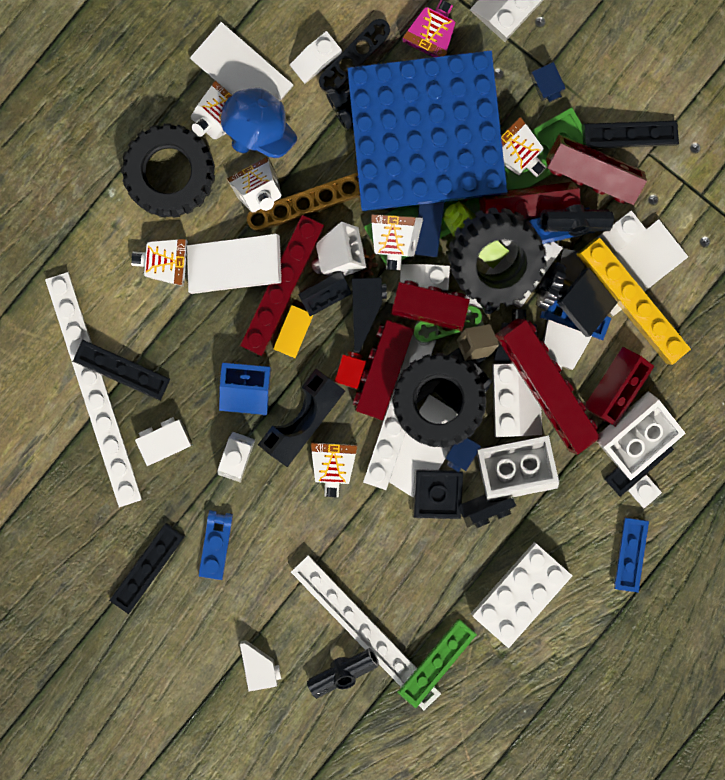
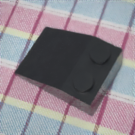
(366, 304)

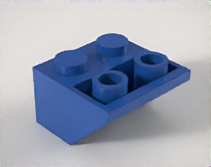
(244, 388)

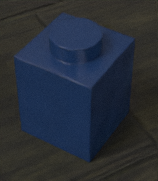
(548, 82)
(462, 454)

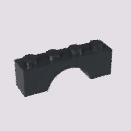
(287, 440)

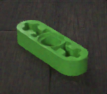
(432, 335)

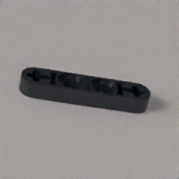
(352, 54)

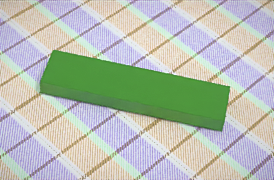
(436, 663)

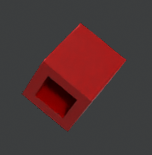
(350, 370)

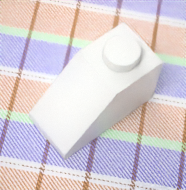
(316, 57)
(623, 232)
(426, 275)
(259, 668)

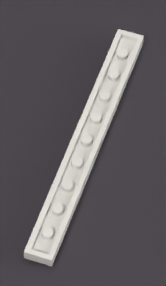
(94, 392)

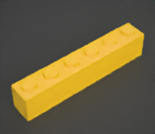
(633, 301)

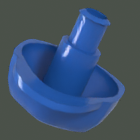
(257, 123)

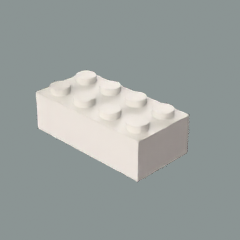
(521, 595)

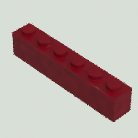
(279, 294)
(548, 386)

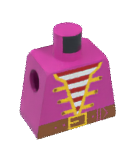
(431, 30)

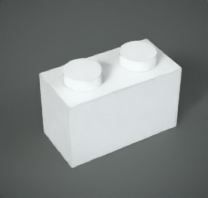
(163, 441)

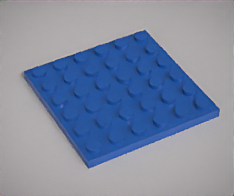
(427, 131)

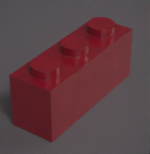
(430, 305)
(619, 386)

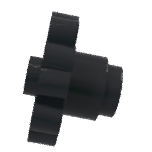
(552, 285)

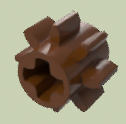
(370, 265)

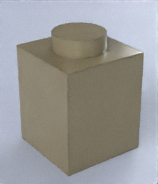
(477, 342)

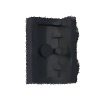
(479, 511)

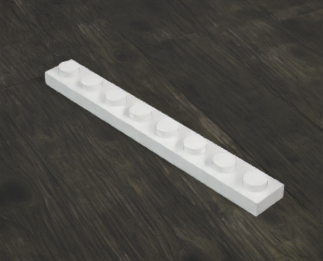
(391, 433)
(357, 624)

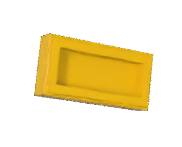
(293, 331)

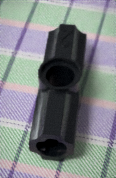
(576, 220)
(343, 673)

